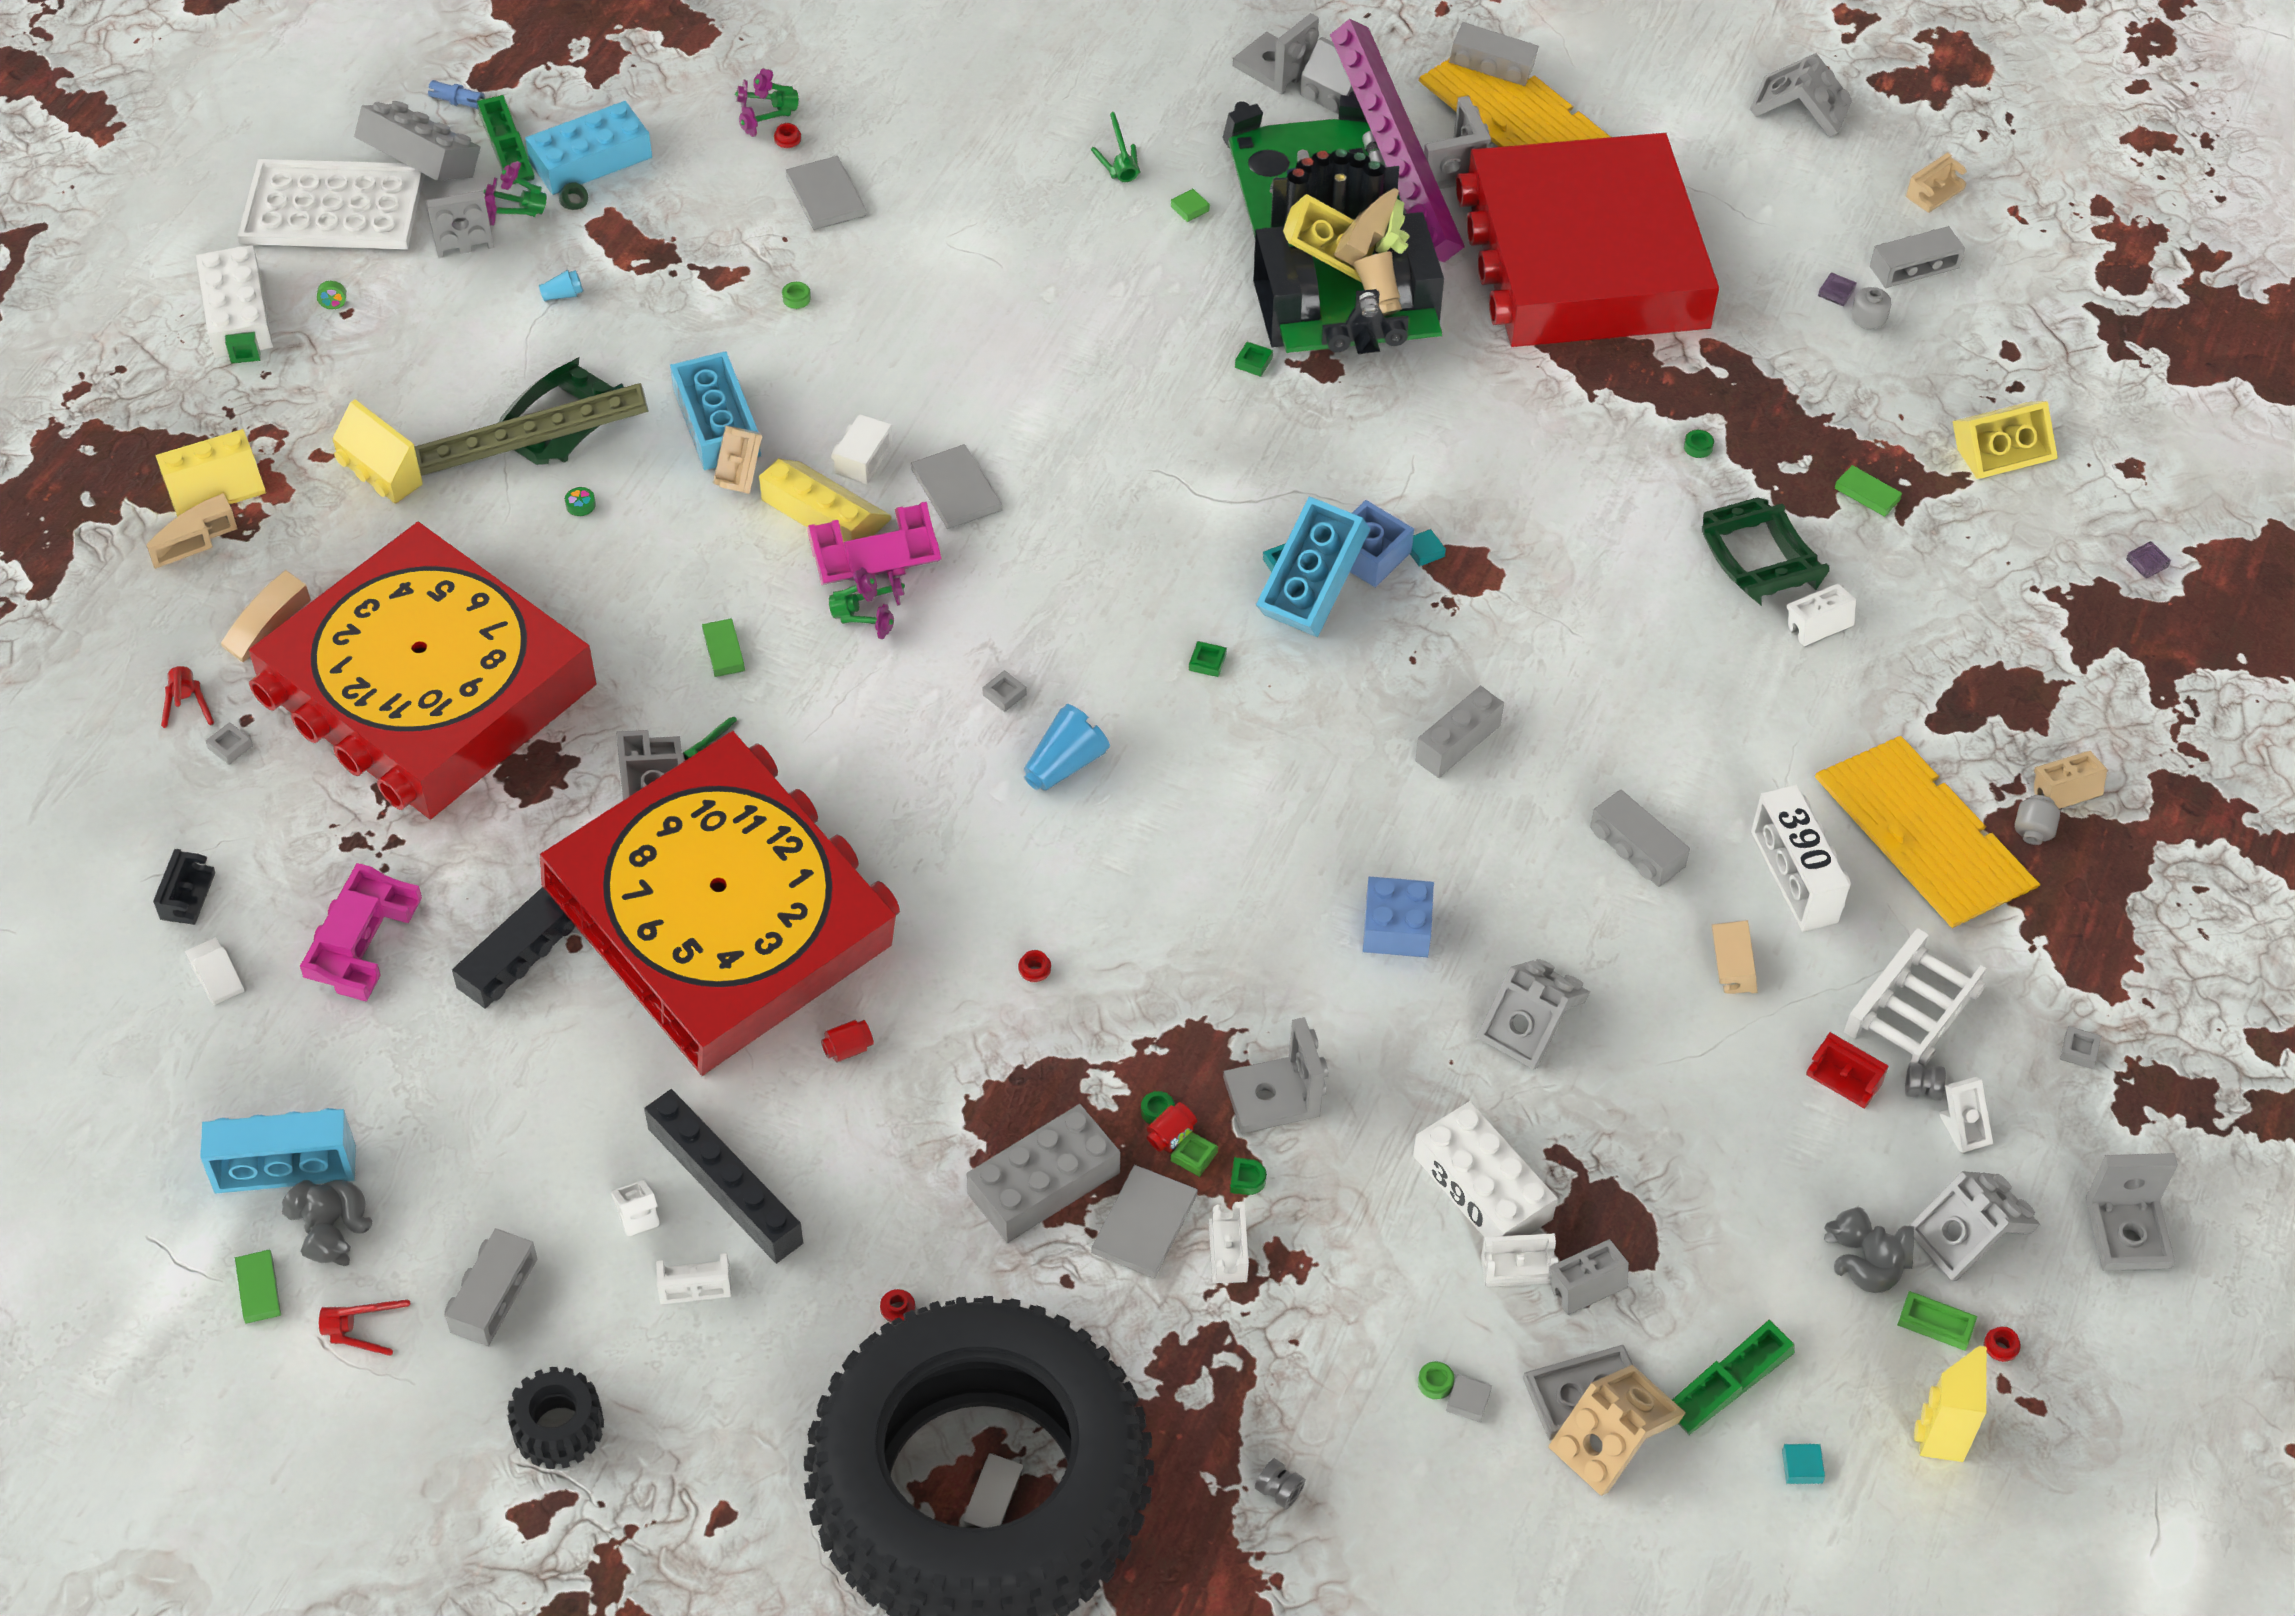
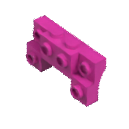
(878, 554)
(351, 927)

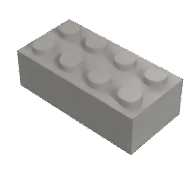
(417, 141)
(1043, 1173)

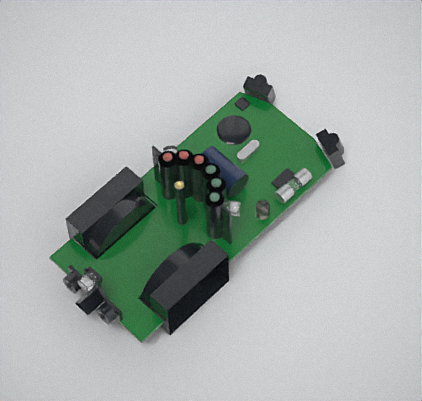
(1345, 170)

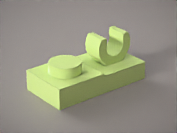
(1394, 236)

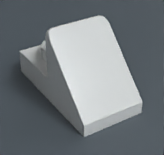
(215, 971)
(1967, 1115)
(636, 1207)

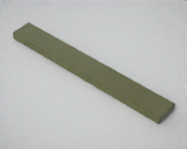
(531, 429)

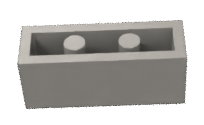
(1493, 54)
(1917, 257)
(1459, 731)
(1639, 838)
(490, 1287)

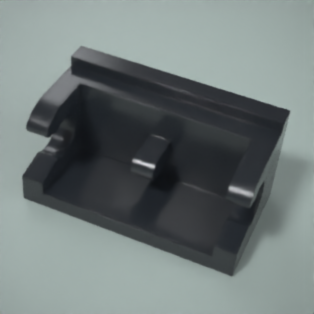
(183, 887)

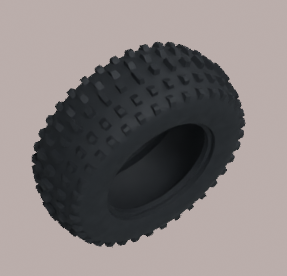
(964, 1360)

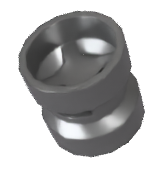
(1925, 1081)
(1280, 1483)

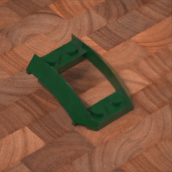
(572, 380)
(1801, 563)

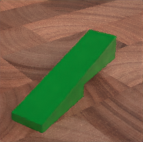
(503, 135)
(1733, 1375)

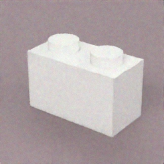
(862, 448)

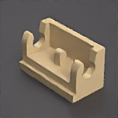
(1936, 183)
(737, 459)
(2071, 779)
(1735, 957)

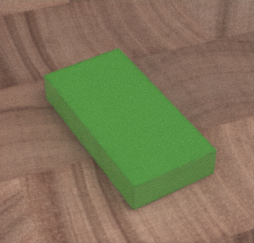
(1868, 490)
(723, 647)
(257, 1286)
(1937, 1320)

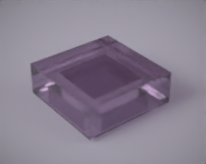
(1837, 289)
(2148, 559)

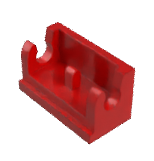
(1847, 1070)

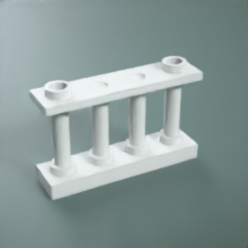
(1898, 973)

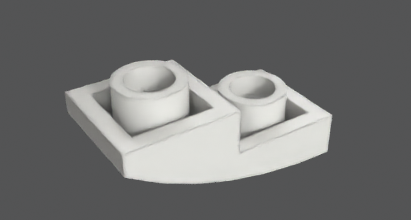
(993, 1492)

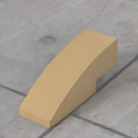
(1367, 229)
(192, 531)
(265, 613)

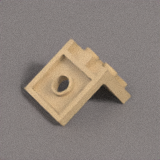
(1622, 1413)

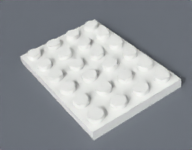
(331, 204)

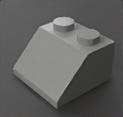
(1325, 77)

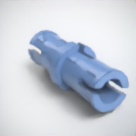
(455, 94)

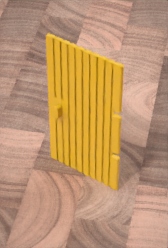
(1510, 110)
(1926, 831)

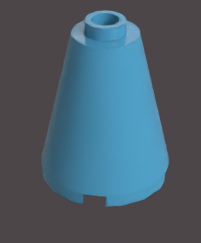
(1064, 749)

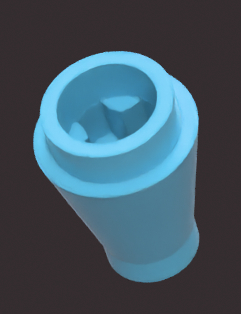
(562, 286)

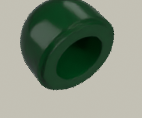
(573, 188)

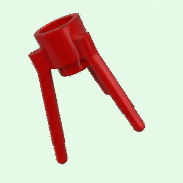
(180, 687)
(339, 1320)

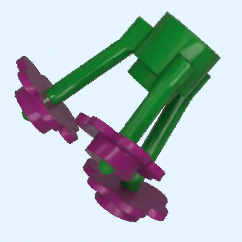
(784, 99)
(532, 201)
(845, 602)

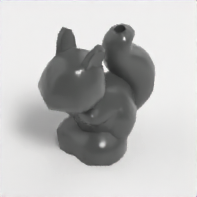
(320, 1209)
(1883, 1252)

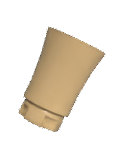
(1378, 273)

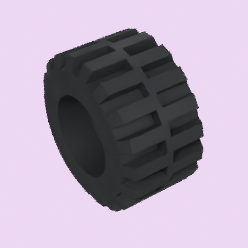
(547, 1393)

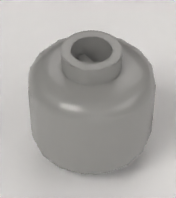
(1871, 308)
(2037, 819)

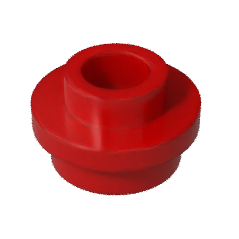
(787, 135)
(1034, 959)
(897, 1295)
(2008, 1338)

